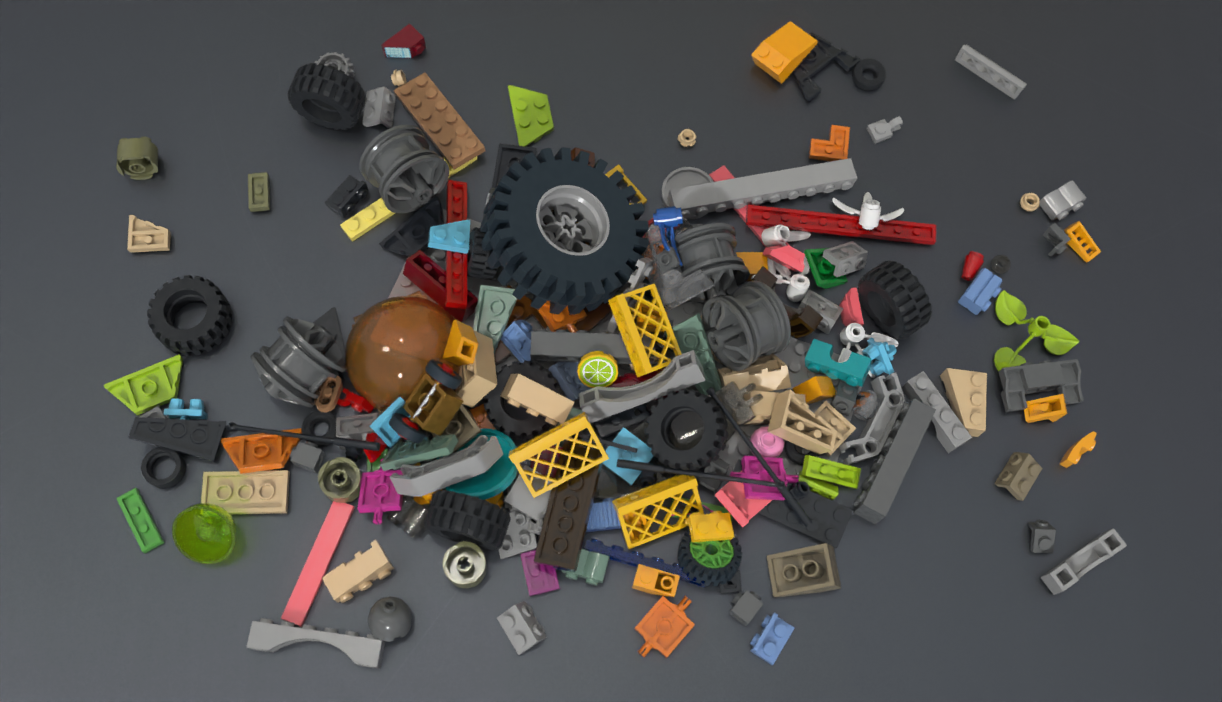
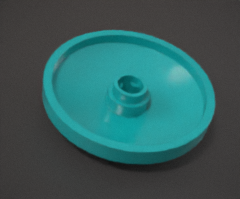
(496, 478)

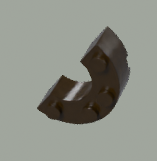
(802, 320)

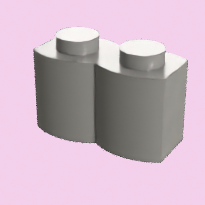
(1062, 200)

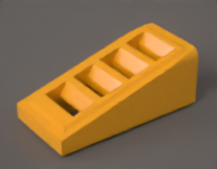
(1076, 245)

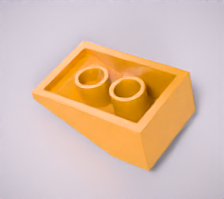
(783, 51)

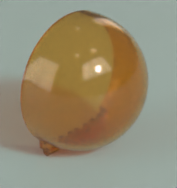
(393, 346)

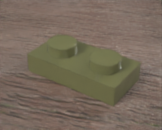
(258, 192)

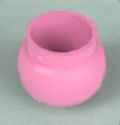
(767, 443)

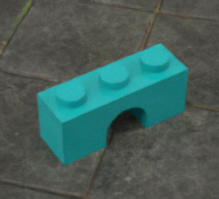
(851, 371)

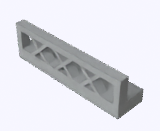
(990, 71)

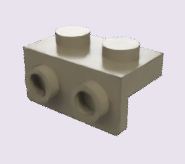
(1019, 474)

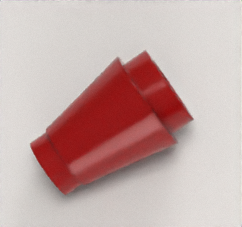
(972, 264)

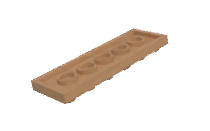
(439, 121)

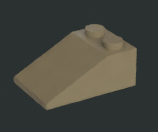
(463, 426)
(804, 571)

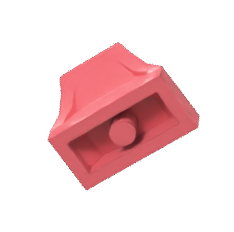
(786, 256)
(851, 308)

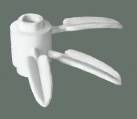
(869, 212)
(779, 236)
(797, 284)
(855, 333)

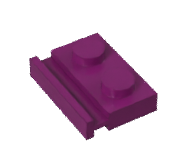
(538, 577)

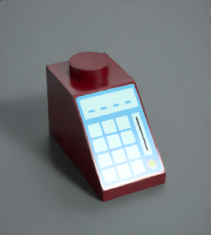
(404, 44)

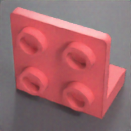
(733, 499)

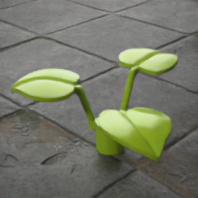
(1011, 310)

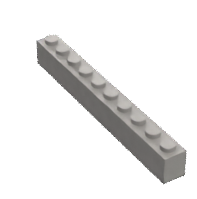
(763, 188)

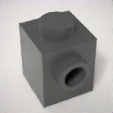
(307, 456)
(746, 606)

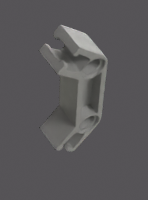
(881, 423)
(448, 470)

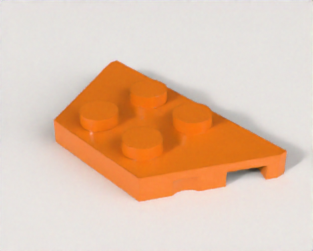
(260, 451)

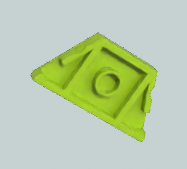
(530, 114)
(149, 386)

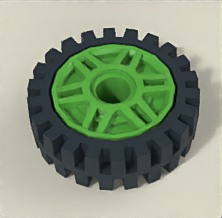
(709, 560)

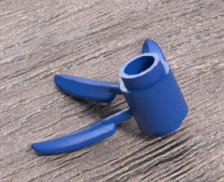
(668, 218)

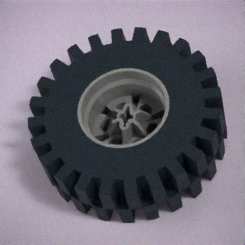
(533, 253)

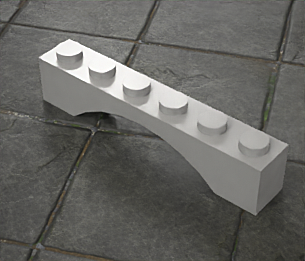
(679, 374)
(271, 637)

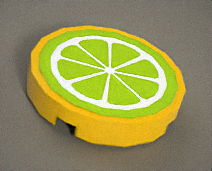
(597, 369)

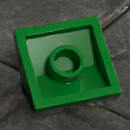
(822, 269)

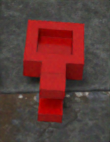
(358, 402)

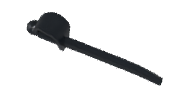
(581, 435)

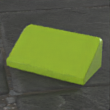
(820, 487)

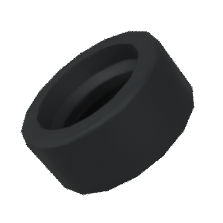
(150, 459)

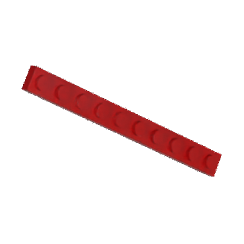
(840, 224)

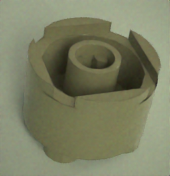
(137, 158)
(337, 470)
(459, 554)

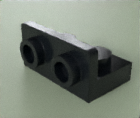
(347, 196)

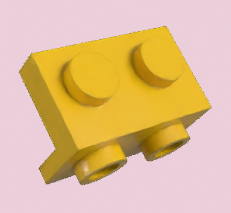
(710, 526)

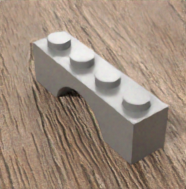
(948, 427)
(1082, 561)

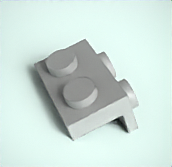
(379, 107)
(521, 627)

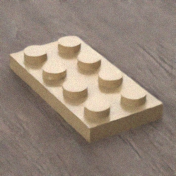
(247, 492)

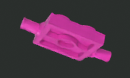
(754, 470)
(378, 494)

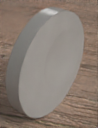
(682, 178)

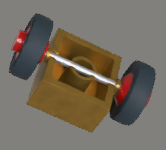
(430, 404)

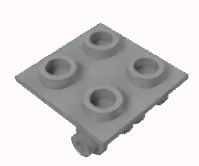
(517, 537)

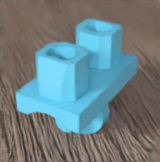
(882, 354)
(177, 411)

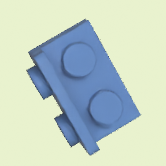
(518, 339)
(771, 639)

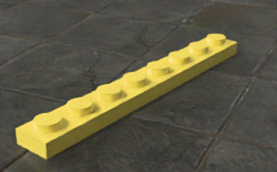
(377, 213)

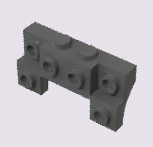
(1040, 377)

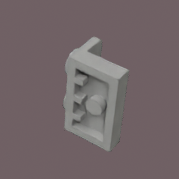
(846, 258)
(826, 308)
(355, 426)

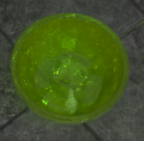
(204, 533)

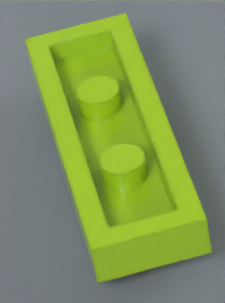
(831, 471)

